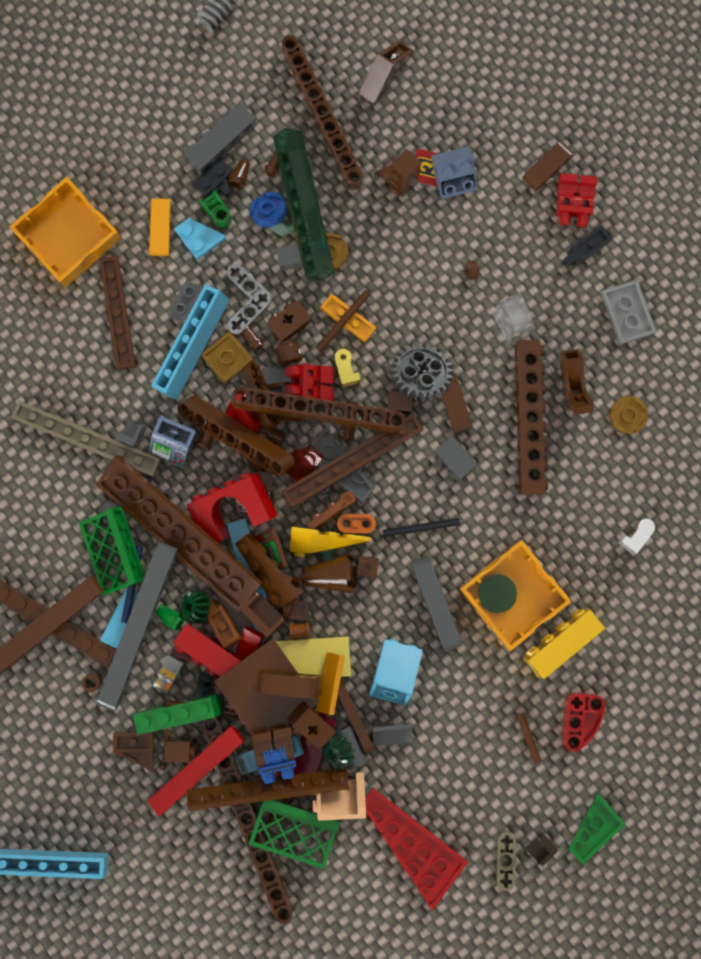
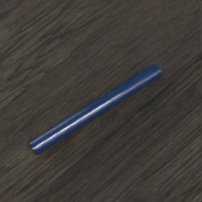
(130, 594)

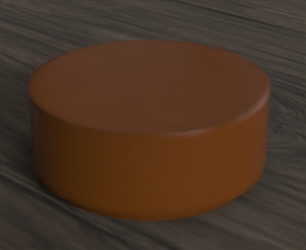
(472, 270)

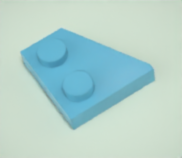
(198, 237)

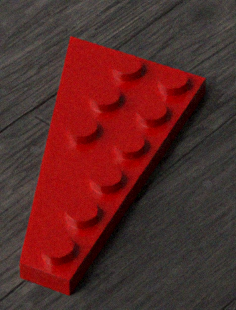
(422, 854)

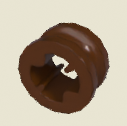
(91, 676)

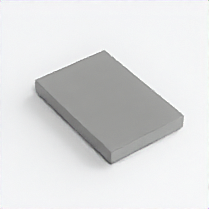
(628, 312)

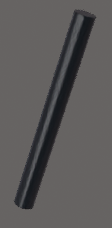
(421, 527)

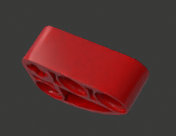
(588, 719)

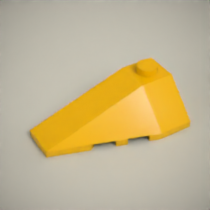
(312, 541)

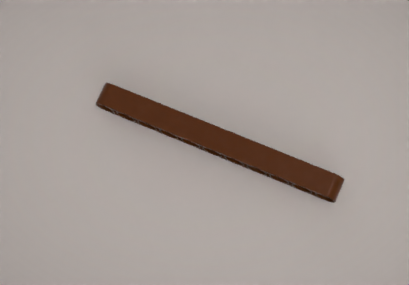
(261, 866)

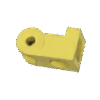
(344, 368)

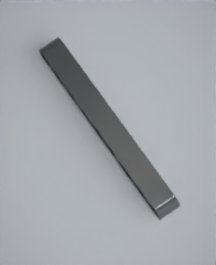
(137, 626)

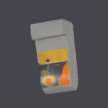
(169, 673)

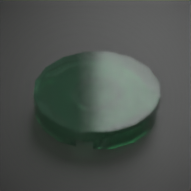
(497, 593)

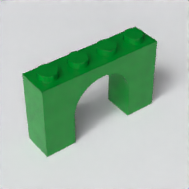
(179, 714)

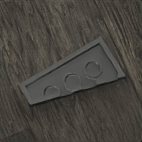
(332, 449)

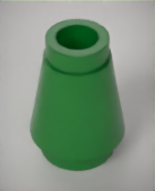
(170, 617)

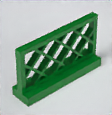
(123, 546)
(304, 817)

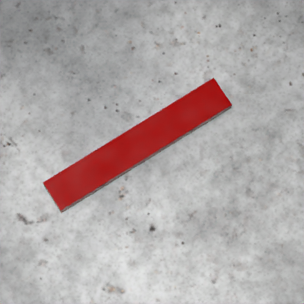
(196, 770)

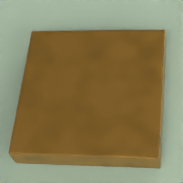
(226, 357)

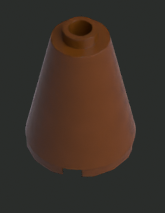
(332, 574)

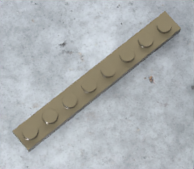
(85, 438)

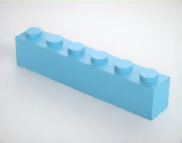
(190, 342)
(53, 863)

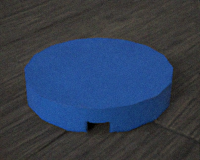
(268, 209)

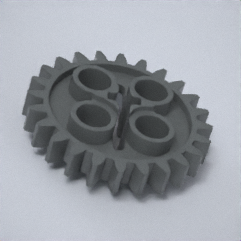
(437, 380)

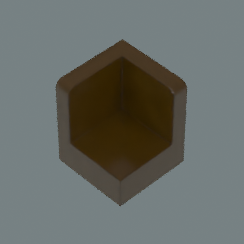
(541, 849)

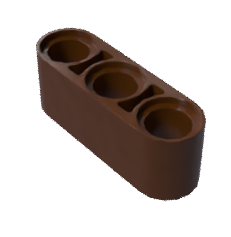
(548, 165)

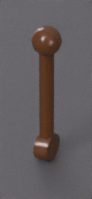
(167, 732)

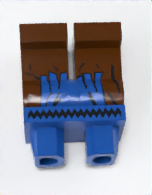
(277, 758)

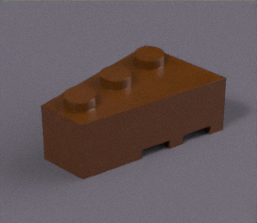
(401, 172)

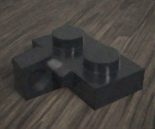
(214, 179)

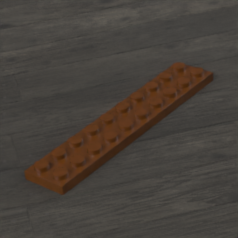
(173, 527)

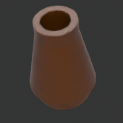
(239, 175)

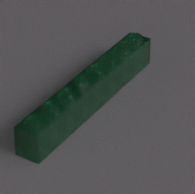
(303, 204)

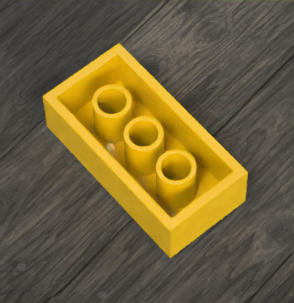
(563, 643)

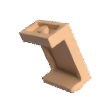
(343, 803)

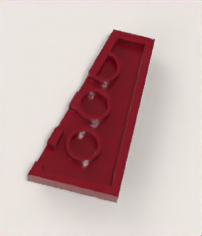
(312, 756)

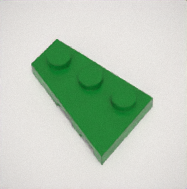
(595, 830)

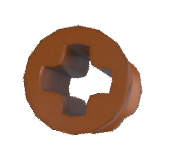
(299, 630)

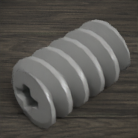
(213, 12)

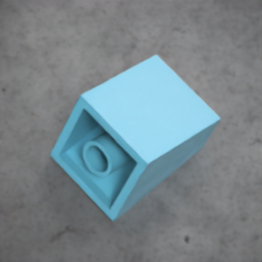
(396, 672)

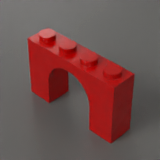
(248, 490)

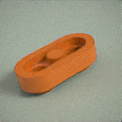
(356, 523)

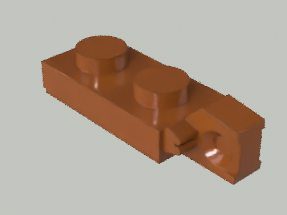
(332, 511)
(223, 624)

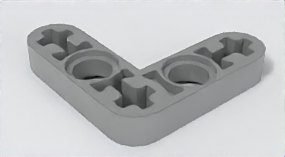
(253, 296)

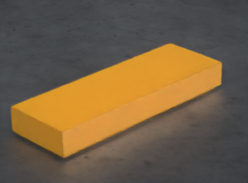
(160, 227)
(356, 325)
(331, 682)

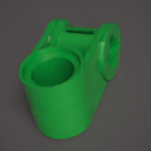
(214, 208)

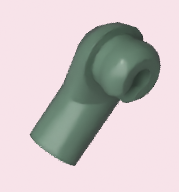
(283, 229)

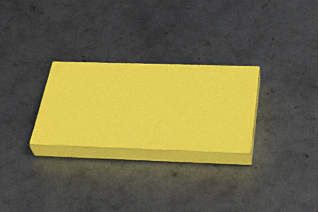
(310, 654)

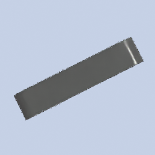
(436, 603)

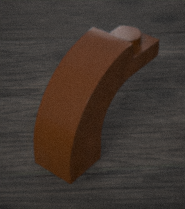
(573, 382)

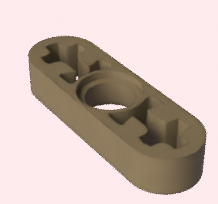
(511, 875)

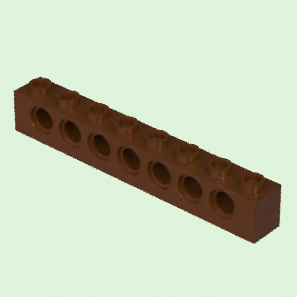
(532, 349)

